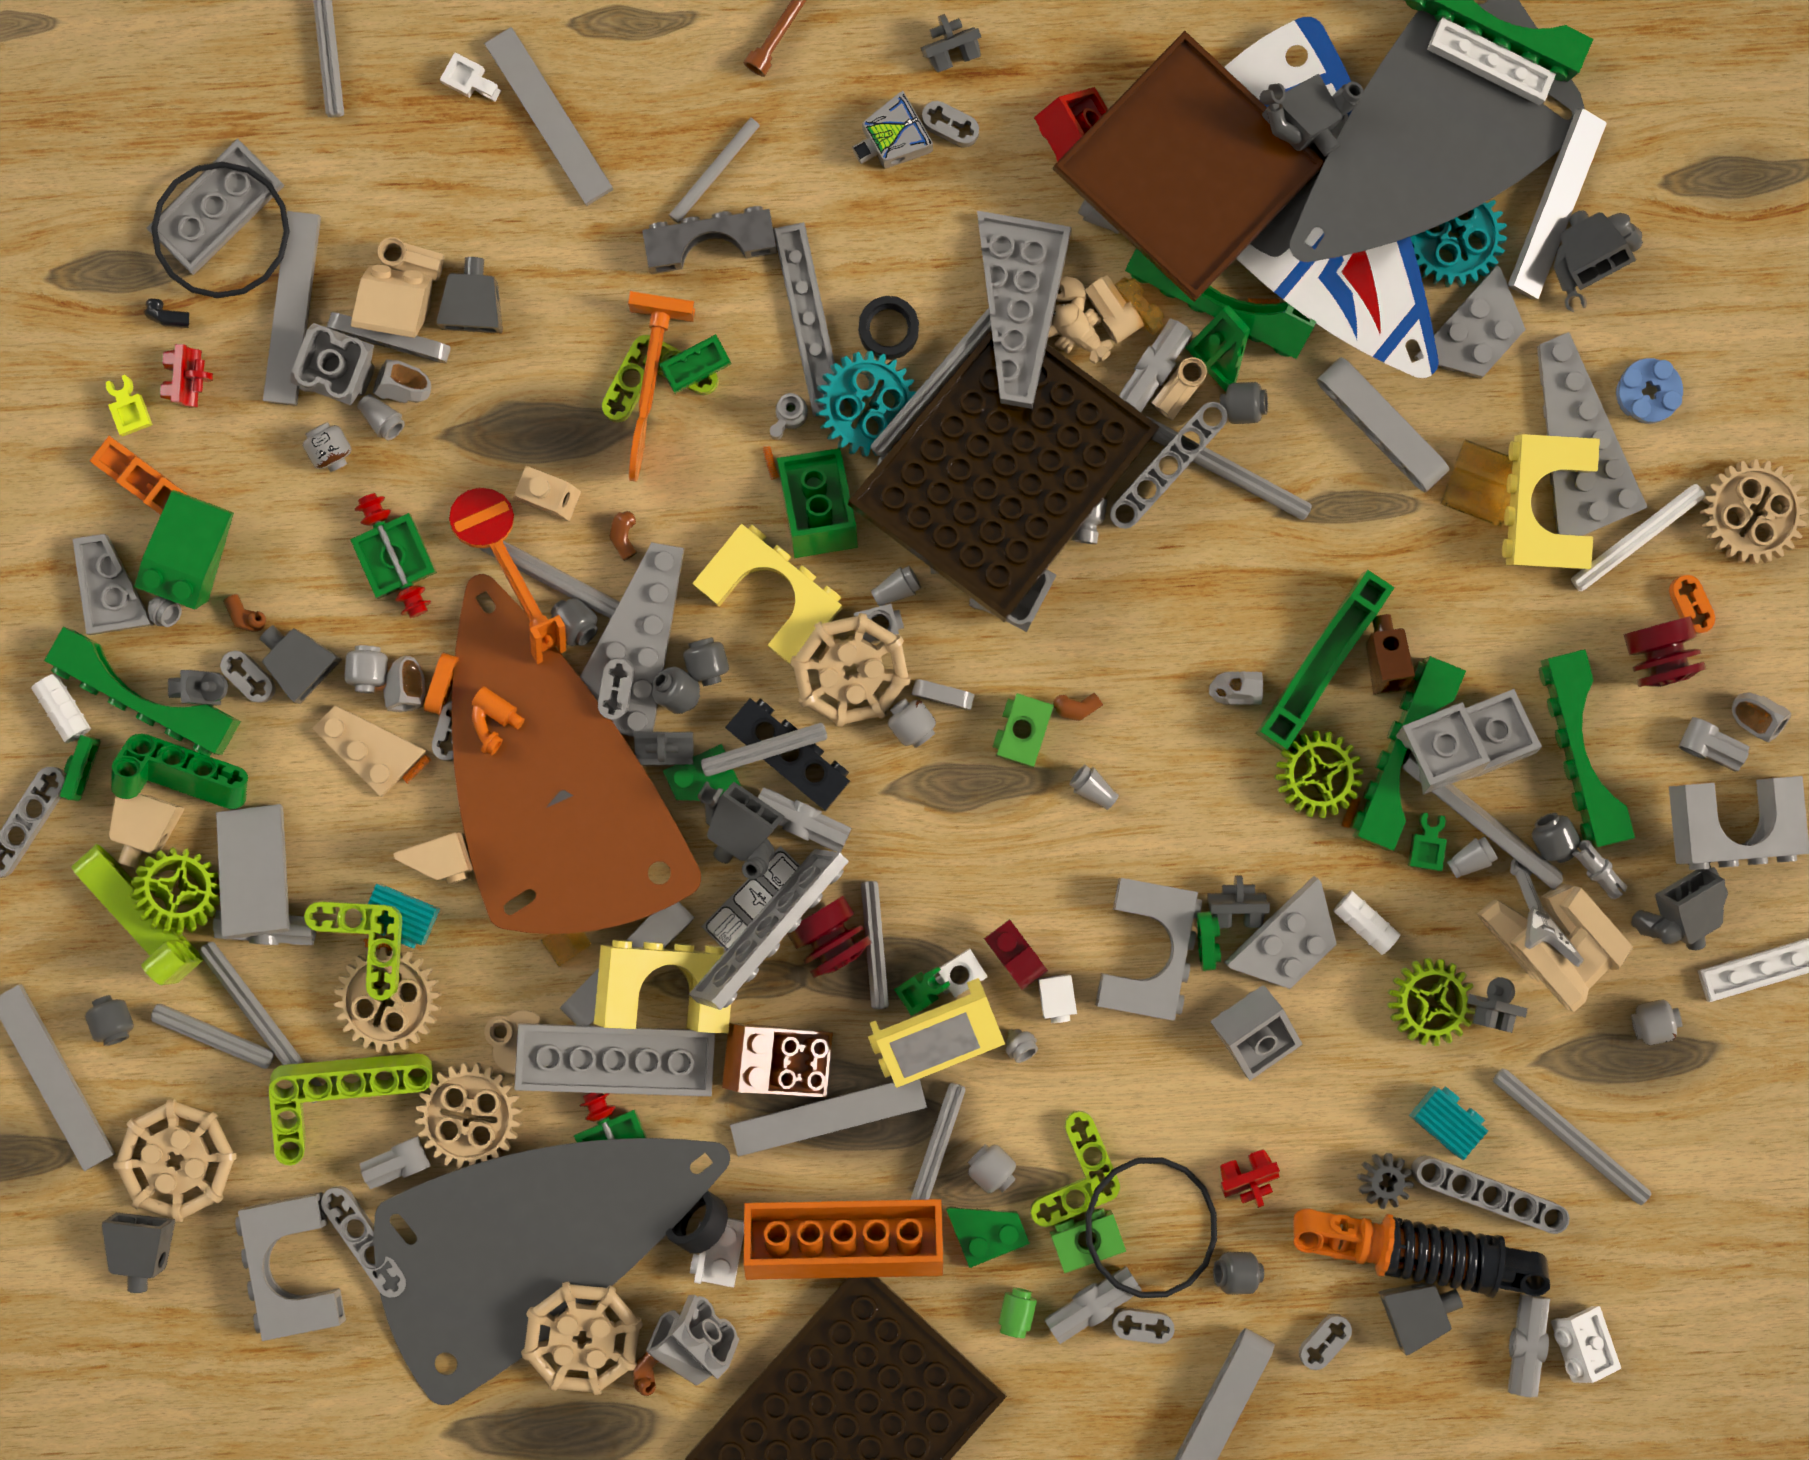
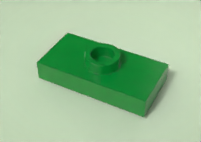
(695, 364)
(79, 768)

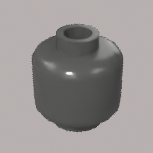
(1245, 402)
(578, 620)
(706, 661)
(675, 690)
(1555, 837)
(109, 1020)
(1238, 1273)

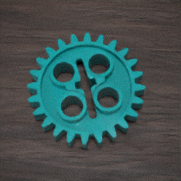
(1481, 224)
(844, 387)

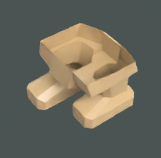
(1583, 925)

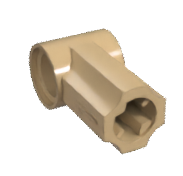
(412, 258)
(1117, 316)
(1178, 389)

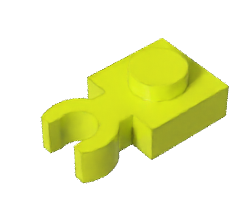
(129, 411)

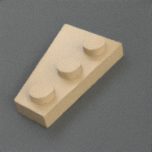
(368, 749)

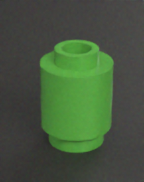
(1017, 1313)

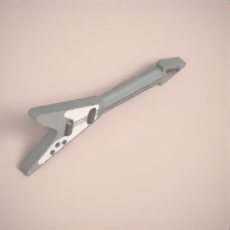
(1540, 924)

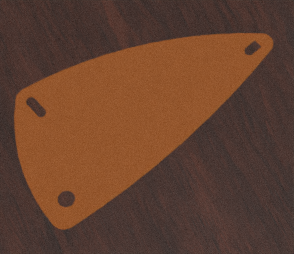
(578, 855)

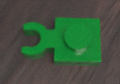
(1427, 849)
(920, 991)

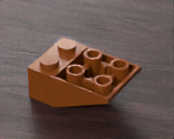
(777, 1060)

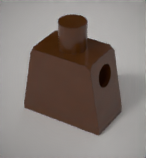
(1388, 669)

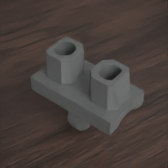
(965, 40)
(198, 687)
(664, 748)
(1238, 900)
(1496, 1010)

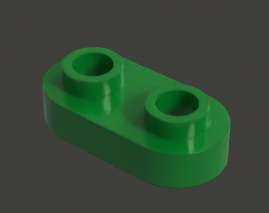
(1208, 950)

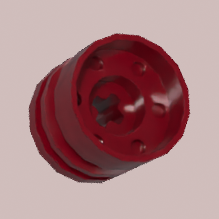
(1664, 652)
(829, 937)

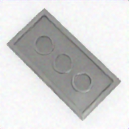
(214, 208)
(252, 871)

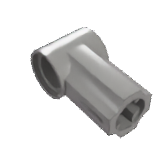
(1706, 741)
(402, 1160)

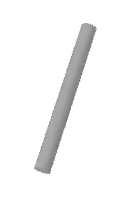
(714, 170)

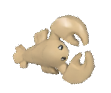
(1076, 325)

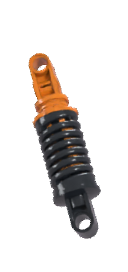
(1425, 1252)

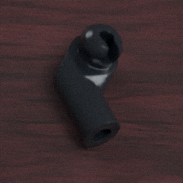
(155, 312)

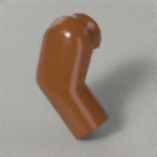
(619, 534)
(244, 618)
(1074, 709)
(644, 1375)

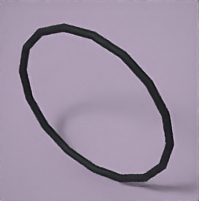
(167, 193)
(1158, 1294)

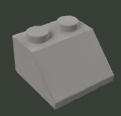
(1256, 1032)

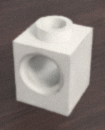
(967, 960)
(1057, 997)

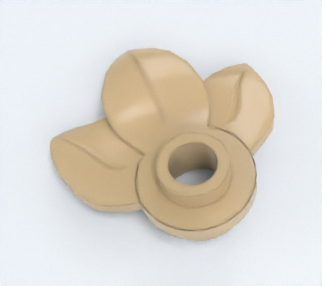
(505, 1048)

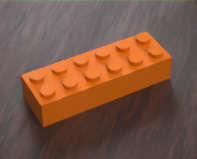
(843, 1239)

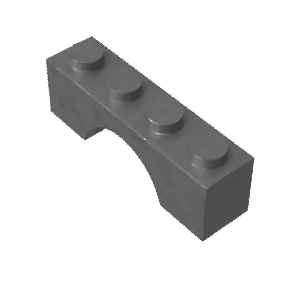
(670, 244)

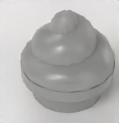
(164, 612)
(1021, 1045)

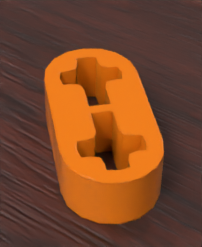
(1699, 601)
(440, 684)

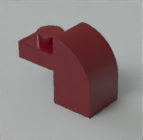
(1015, 954)

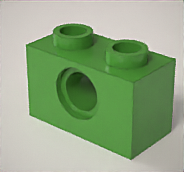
(1033, 712)
(1107, 1240)

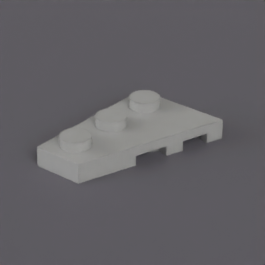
(106, 589)

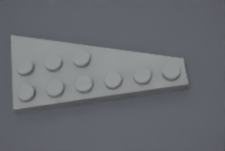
(1022, 284)
(1574, 410)
(640, 635)

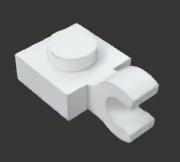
(466, 77)

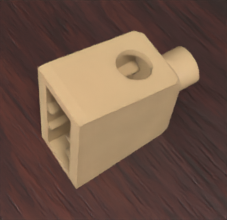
(547, 493)
(142, 826)

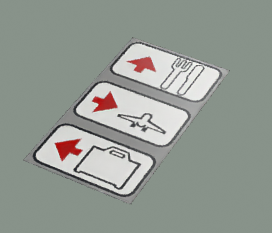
(749, 900)

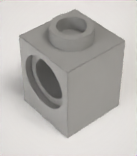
(893, 617)

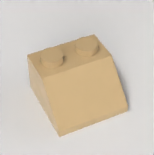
(392, 301)
(440, 858)

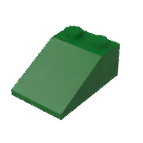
(817, 503)
(185, 551)

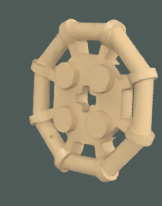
(853, 687)
(166, 1177)
(577, 1356)

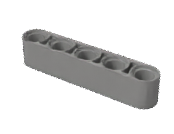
(1383, 424)
(1183, 457)
(658, 927)
(1504, 1200)
(1227, 1397)

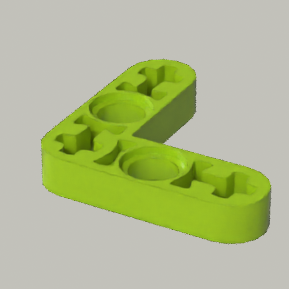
(612, 395)
(370, 926)
(1085, 1185)

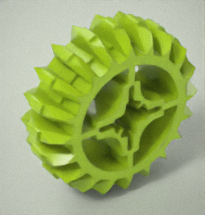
(1326, 787)
(163, 889)
(1423, 1014)

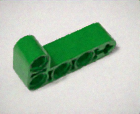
(177, 768)

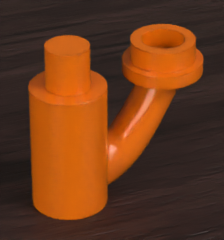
(497, 708)

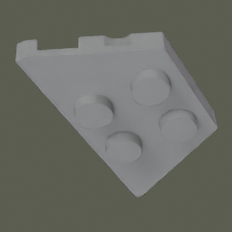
(1479, 329)
(1289, 940)

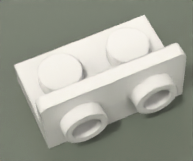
(721, 1261)
(1586, 1345)

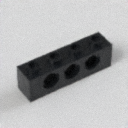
(822, 792)

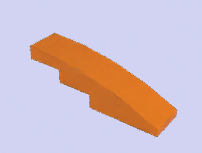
(134, 474)

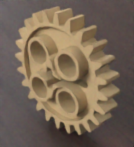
(1730, 496)
(414, 1012)
(472, 1085)

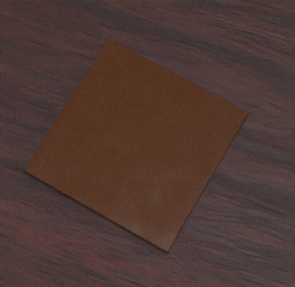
(1187, 166)

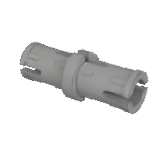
(1599, 869)

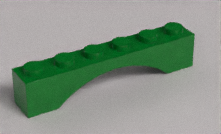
(1555, 48)
(1273, 324)
(1324, 659)
(85, 660)
(1568, 683)
(1383, 815)

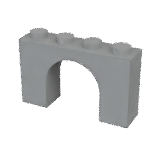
(1779, 833)
(1159, 994)
(277, 1310)

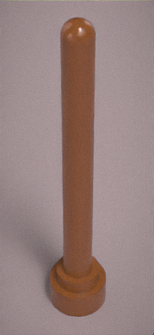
(759, 60)

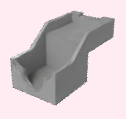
(1469, 740)

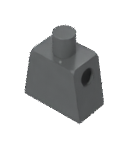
(471, 301)
(297, 662)
(137, 1247)
(1419, 1313)

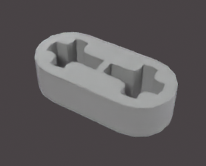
(954, 117)
(253, 671)
(624, 688)
(943, 694)
(442, 732)
(1141, 1333)
(1331, 1346)

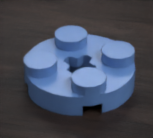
(1641, 407)

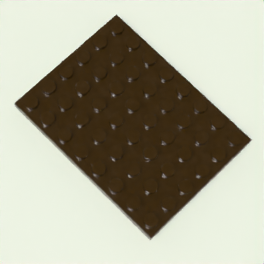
(998, 486)
(858, 1386)

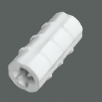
(61, 708)
(1366, 922)

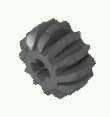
(1374, 1177)

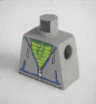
(893, 134)

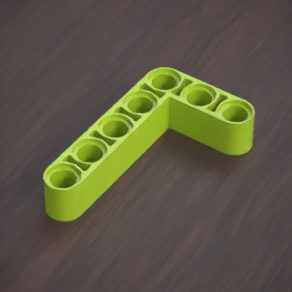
(169, 955)
(336, 1088)

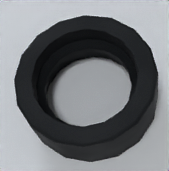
(891, 303)
(709, 1230)

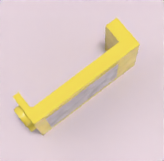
(937, 1037)

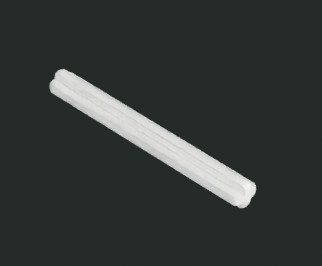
(1638, 537)

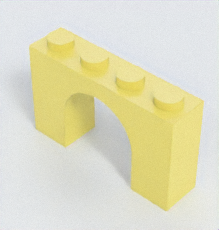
(1527, 540)
(748, 553)
(625, 969)

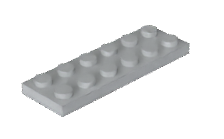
(767, 929)
(614, 1060)

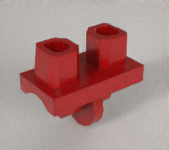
(187, 376)
(1262, 1172)

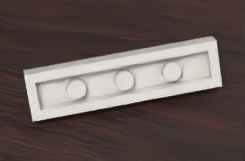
(1491, 61)

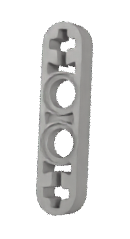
(415, 346)
(29, 825)
(359, 1245)

